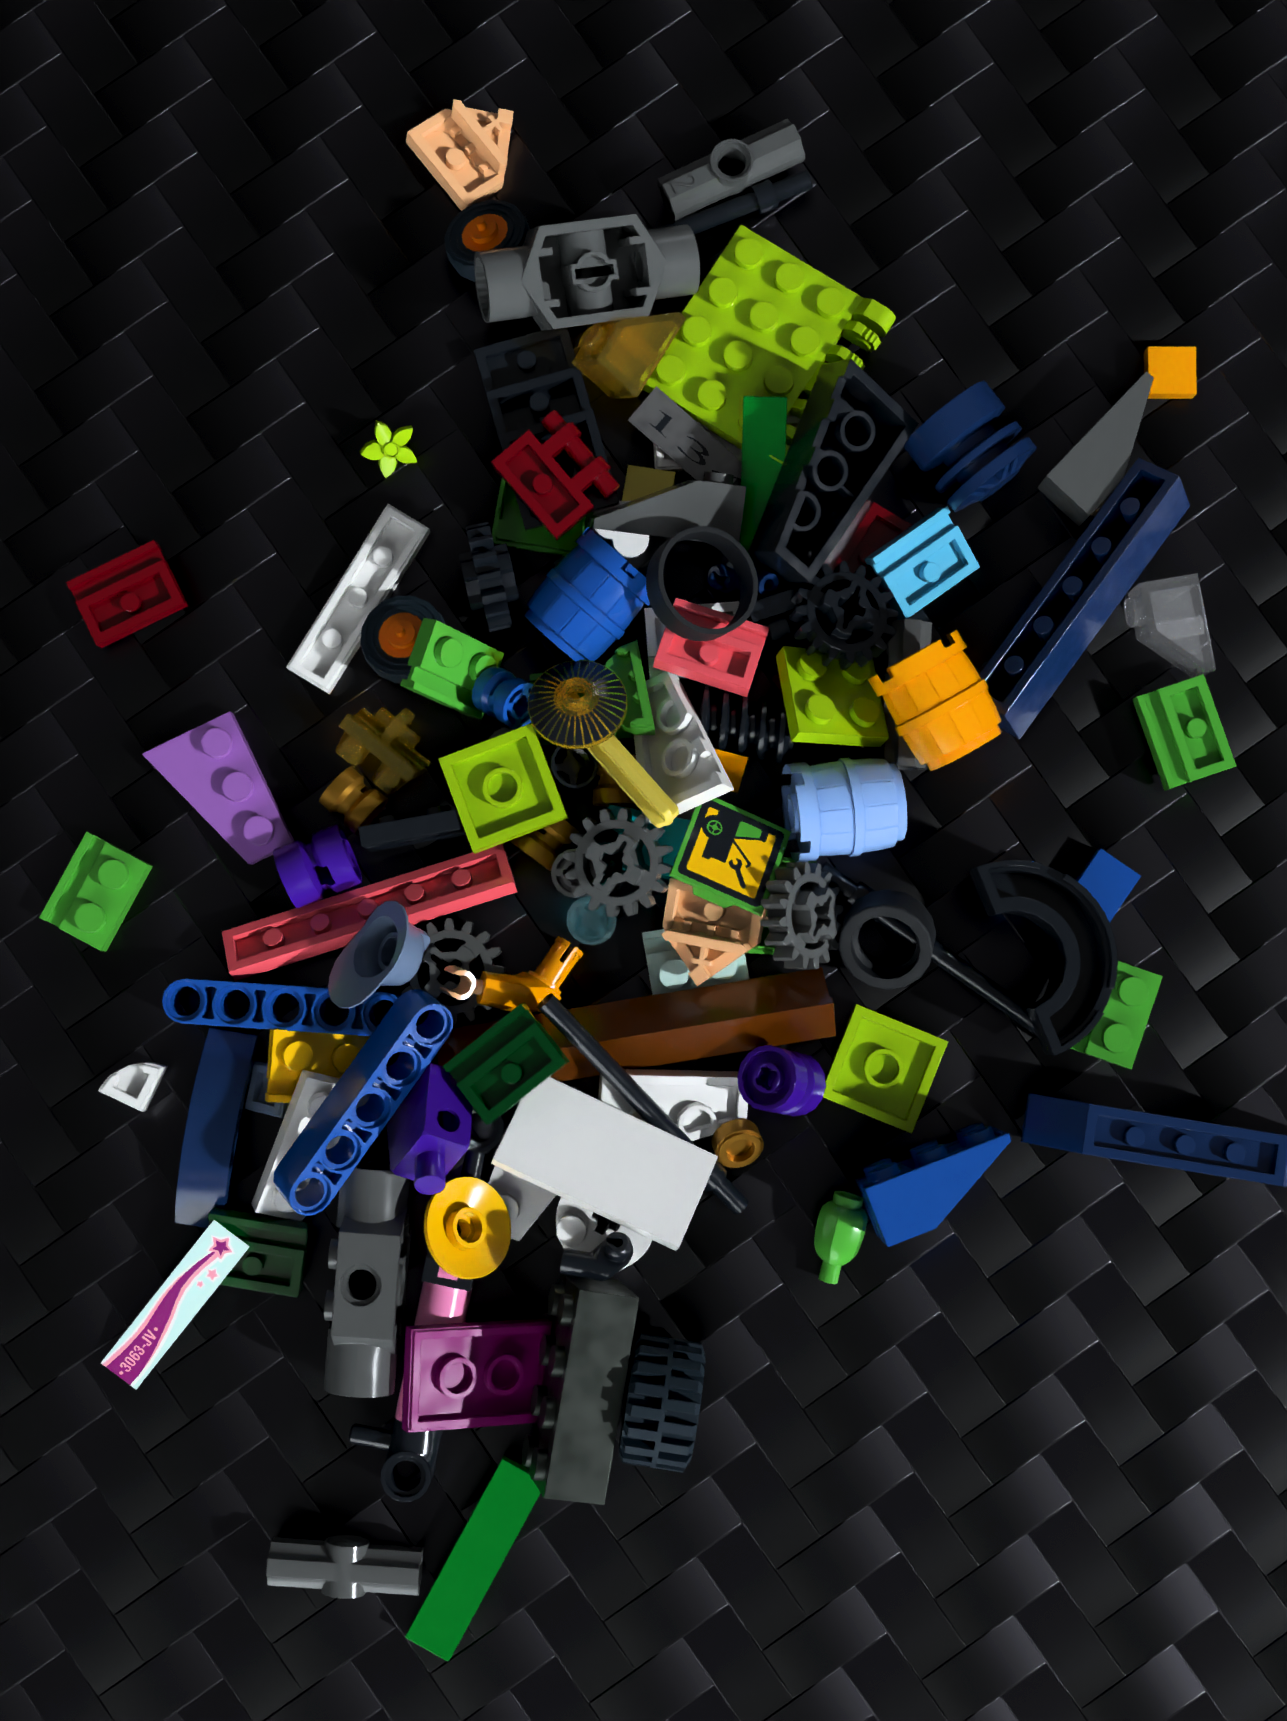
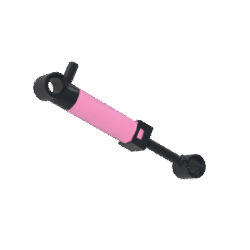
(441, 1301)

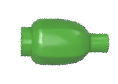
(839, 1233)

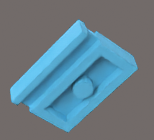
(923, 562)

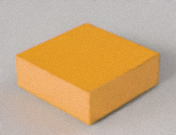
(1172, 372)

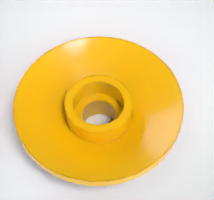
(483, 1227)

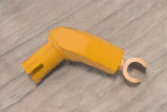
(510, 991)

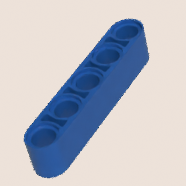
(263, 1007)
(362, 1125)

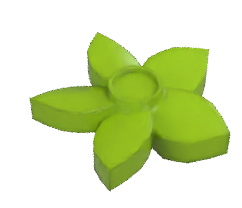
(389, 447)

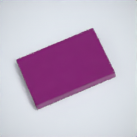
(471, 1374)

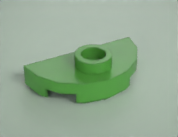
(629, 668)

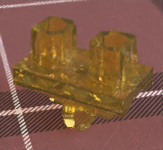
(389, 741)

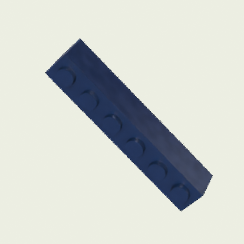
(1083, 593)

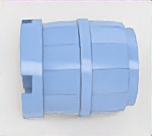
(844, 807)

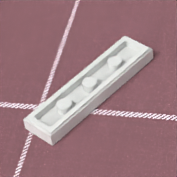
(365, 584)

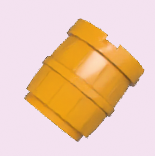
(939, 703)

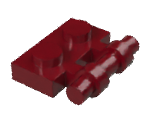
(544, 484)

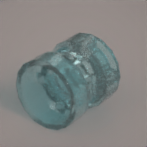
(587, 924)

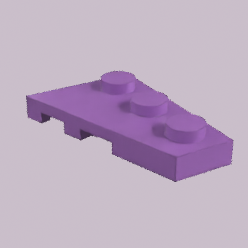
(224, 785)

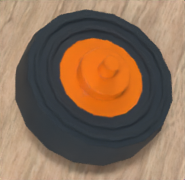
(481, 228)
(391, 634)

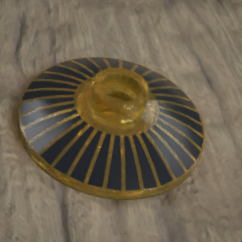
(583, 720)

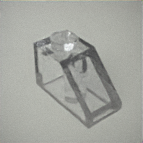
(1172, 622)

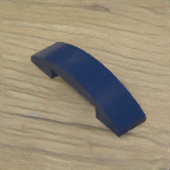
(213, 1125)

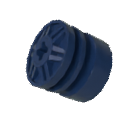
(969, 446)

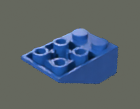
(922, 1190)

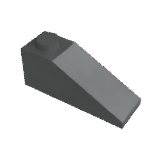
(1100, 459)
(680, 507)

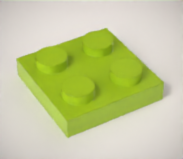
(830, 702)
(503, 788)
(883, 1068)

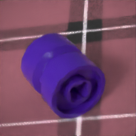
(317, 866)
(781, 1081)

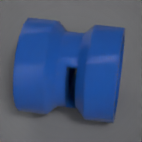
(502, 696)

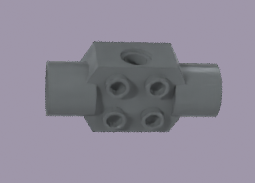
(587, 272)
(365, 1318)

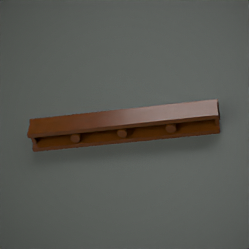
(689, 1023)

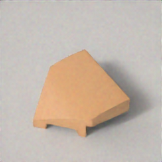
(464, 151)
(706, 933)

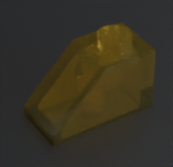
(626, 352)

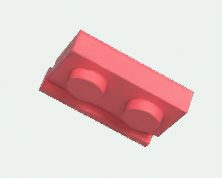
(720, 662)

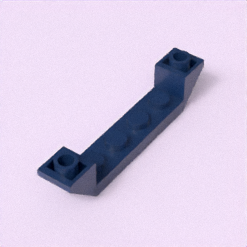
(1155, 1139)

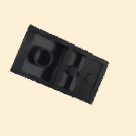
(528, 381)

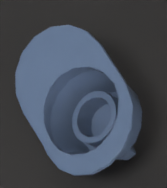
(380, 954)

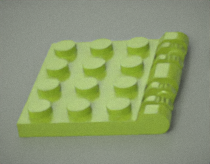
(761, 331)

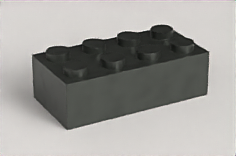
(581, 1388)

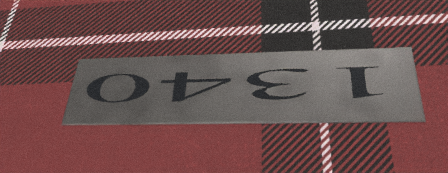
(683, 438)

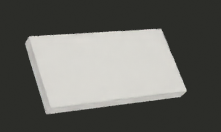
(606, 1161)

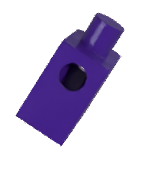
(429, 1130)

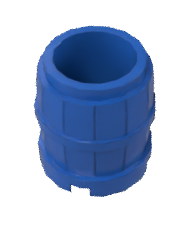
(588, 599)

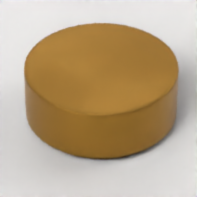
(737, 1143)

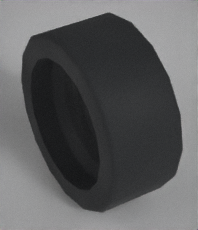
(879, 972)

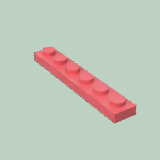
(337, 919)

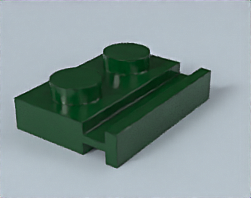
(506, 1063)
(275, 1254)

